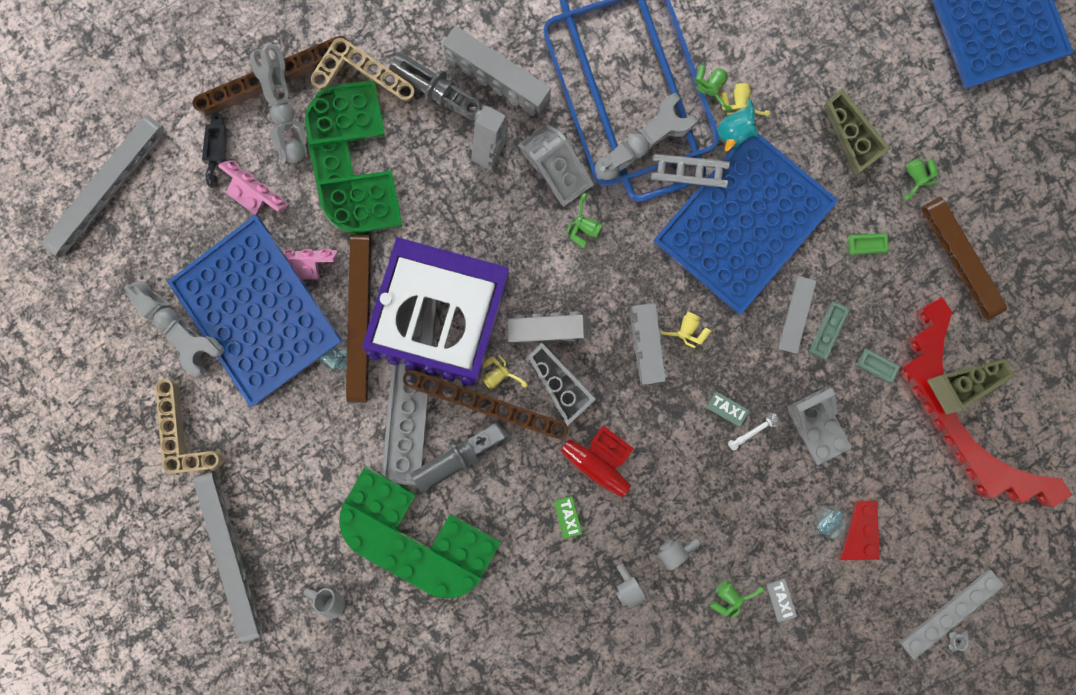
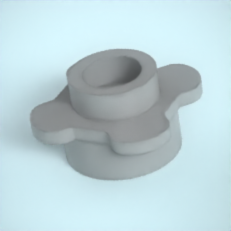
(964, 642)

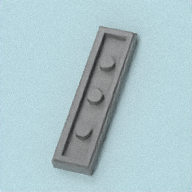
(797, 315)

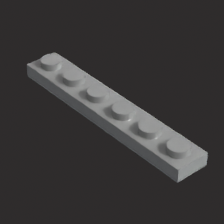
(951, 614)

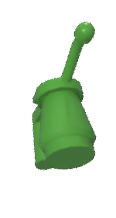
(715, 82)
(918, 173)
(588, 226)
(729, 594)

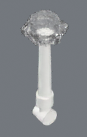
(771, 420)

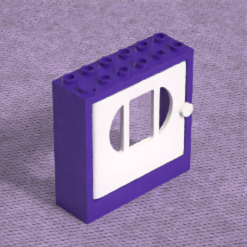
(417, 272)

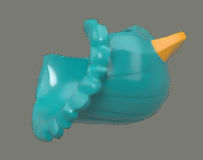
(738, 126)

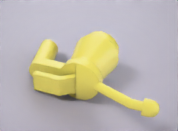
(741, 95)
(689, 325)
(495, 377)

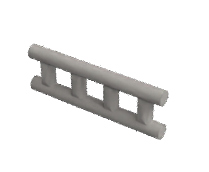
(698, 162)

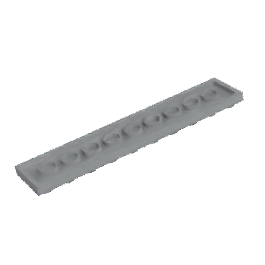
(407, 406)

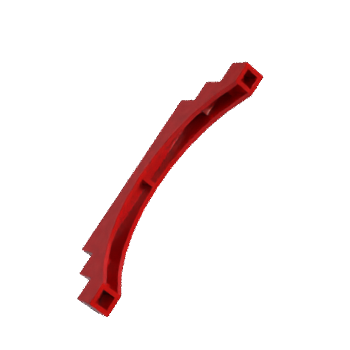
(986, 471)

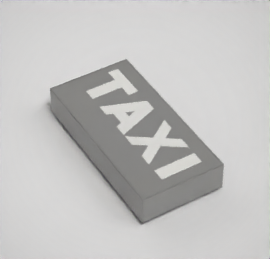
(781, 600)

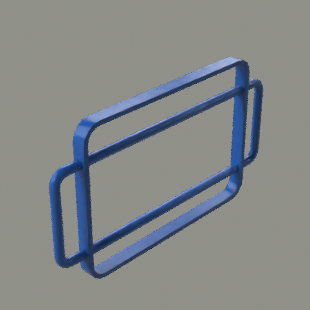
(568, 16)

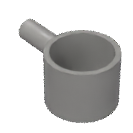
(674, 554)
(629, 591)
(326, 602)

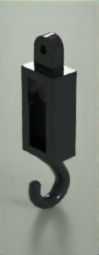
(214, 151)

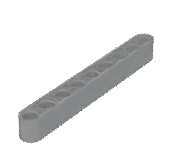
(103, 186)
(227, 556)

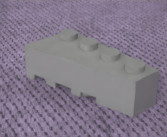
(489, 136)
(549, 329)
(647, 344)
(564, 387)

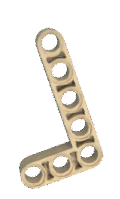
(363, 67)
(177, 434)

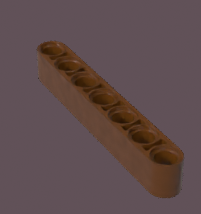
(964, 258)

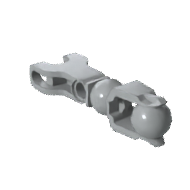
(272, 78)
(638, 144)
(176, 330)

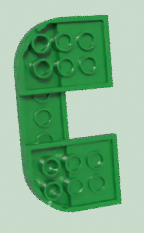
(349, 201)
(370, 529)

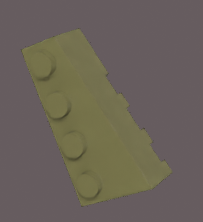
(855, 133)
(967, 386)

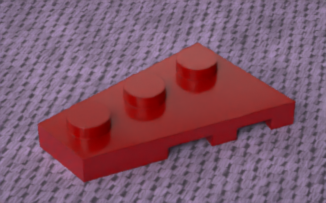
(863, 533)

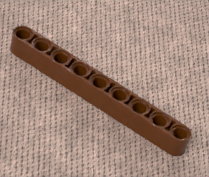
(246, 81)
(358, 317)
(495, 404)

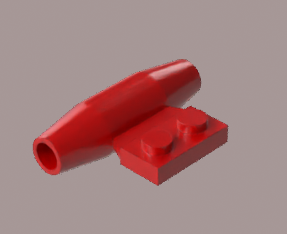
(600, 461)

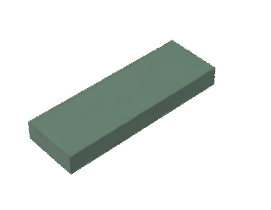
(829, 330)

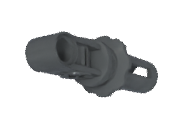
(438, 89)
(460, 457)

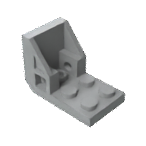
(557, 162)
(818, 425)

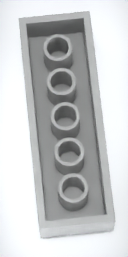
(496, 72)

